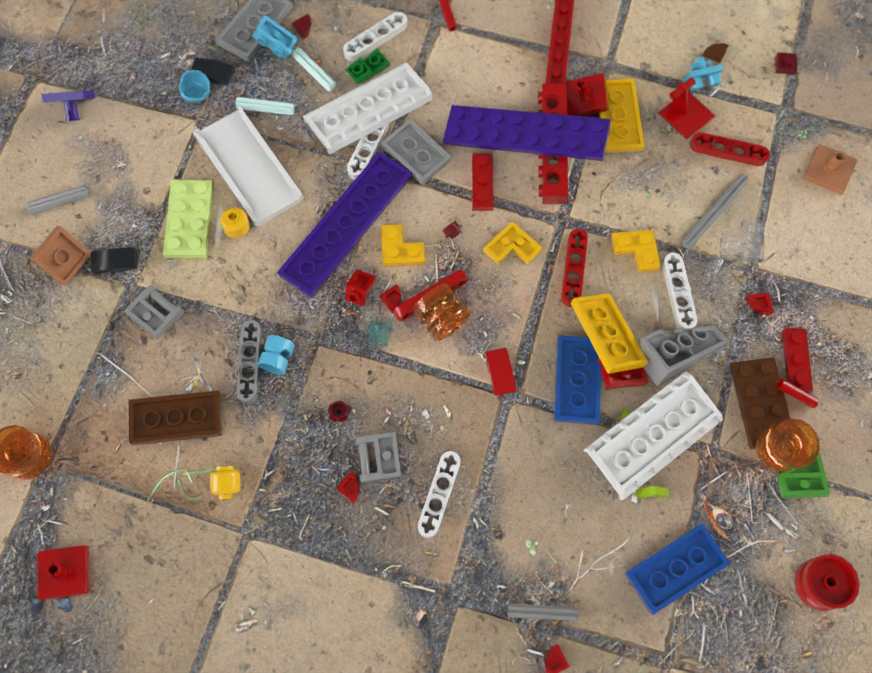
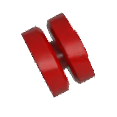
(827, 582)

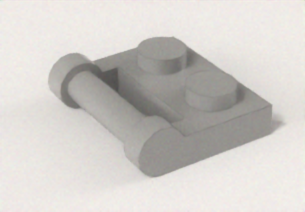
(148, 316)
(386, 457)

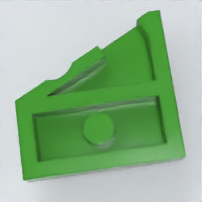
(804, 481)

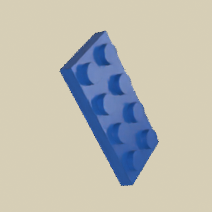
(577, 381)
(677, 569)

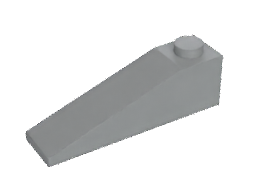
(678, 350)

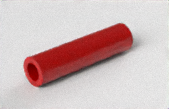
(448, 15)
(797, 393)

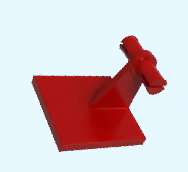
(686, 112)

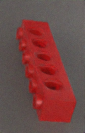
(553, 192)

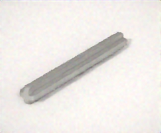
(714, 212)

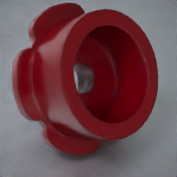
(452, 230)
(334, 407)

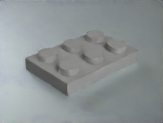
(416, 151)

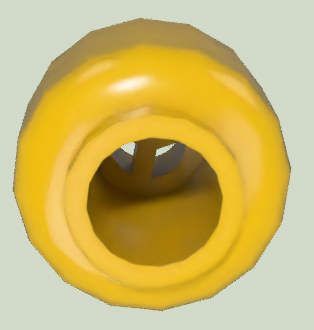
(235, 222)
(225, 482)

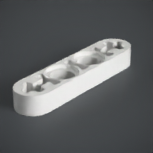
(378, 39)
(365, 144)
(676, 292)
(436, 493)

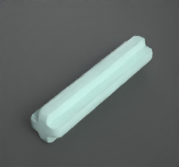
(316, 71)
(265, 105)

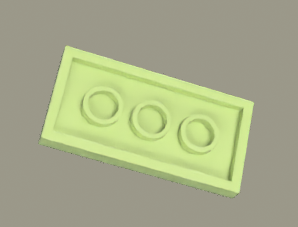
(188, 219)

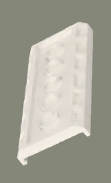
(368, 107)
(249, 167)
(654, 434)

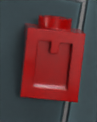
(359, 287)

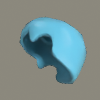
(194, 86)

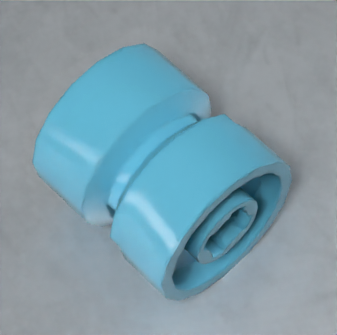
(276, 354)

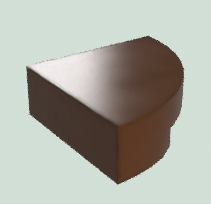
(716, 52)

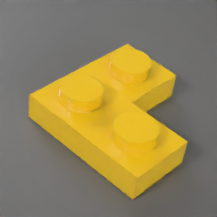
(512, 239)
(641, 244)
(399, 253)

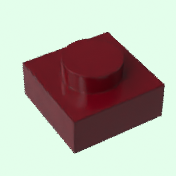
(786, 63)

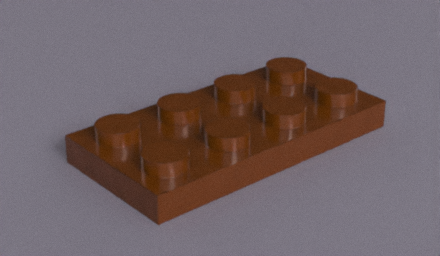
(757, 396)
(175, 417)

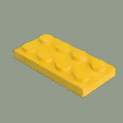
(624, 113)
(609, 333)

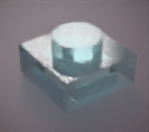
(378, 333)

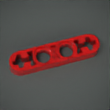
(729, 152)
(574, 267)
(454, 280)

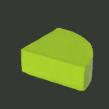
(660, 492)

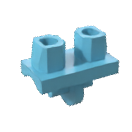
(712, 74)

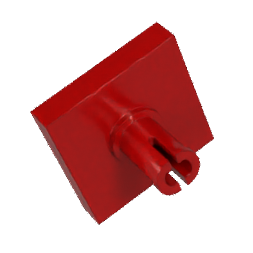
(587, 95)
(63, 572)

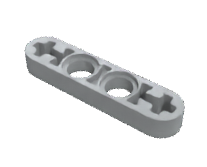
(246, 361)

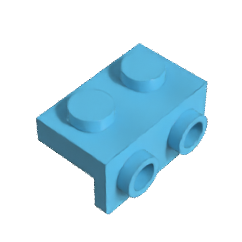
(274, 37)

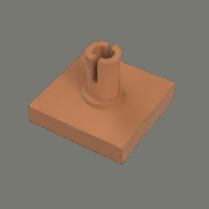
(830, 169)
(60, 255)

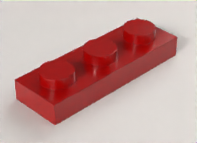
(482, 182)
(797, 358)

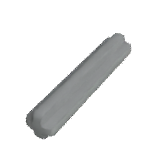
(57, 199)
(543, 612)

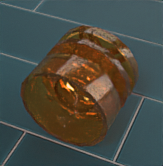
(441, 312)
(14, 444)
(799, 444)

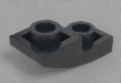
(216, 71)
(113, 260)

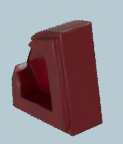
(302, 26)

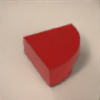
(391, 298)
(761, 303)
(349, 487)
(555, 660)

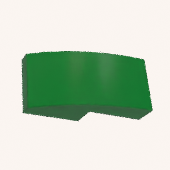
(365, 69)

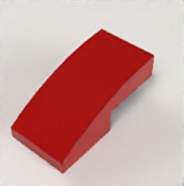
(500, 371)

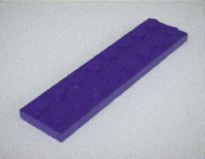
(527, 132)
(344, 224)

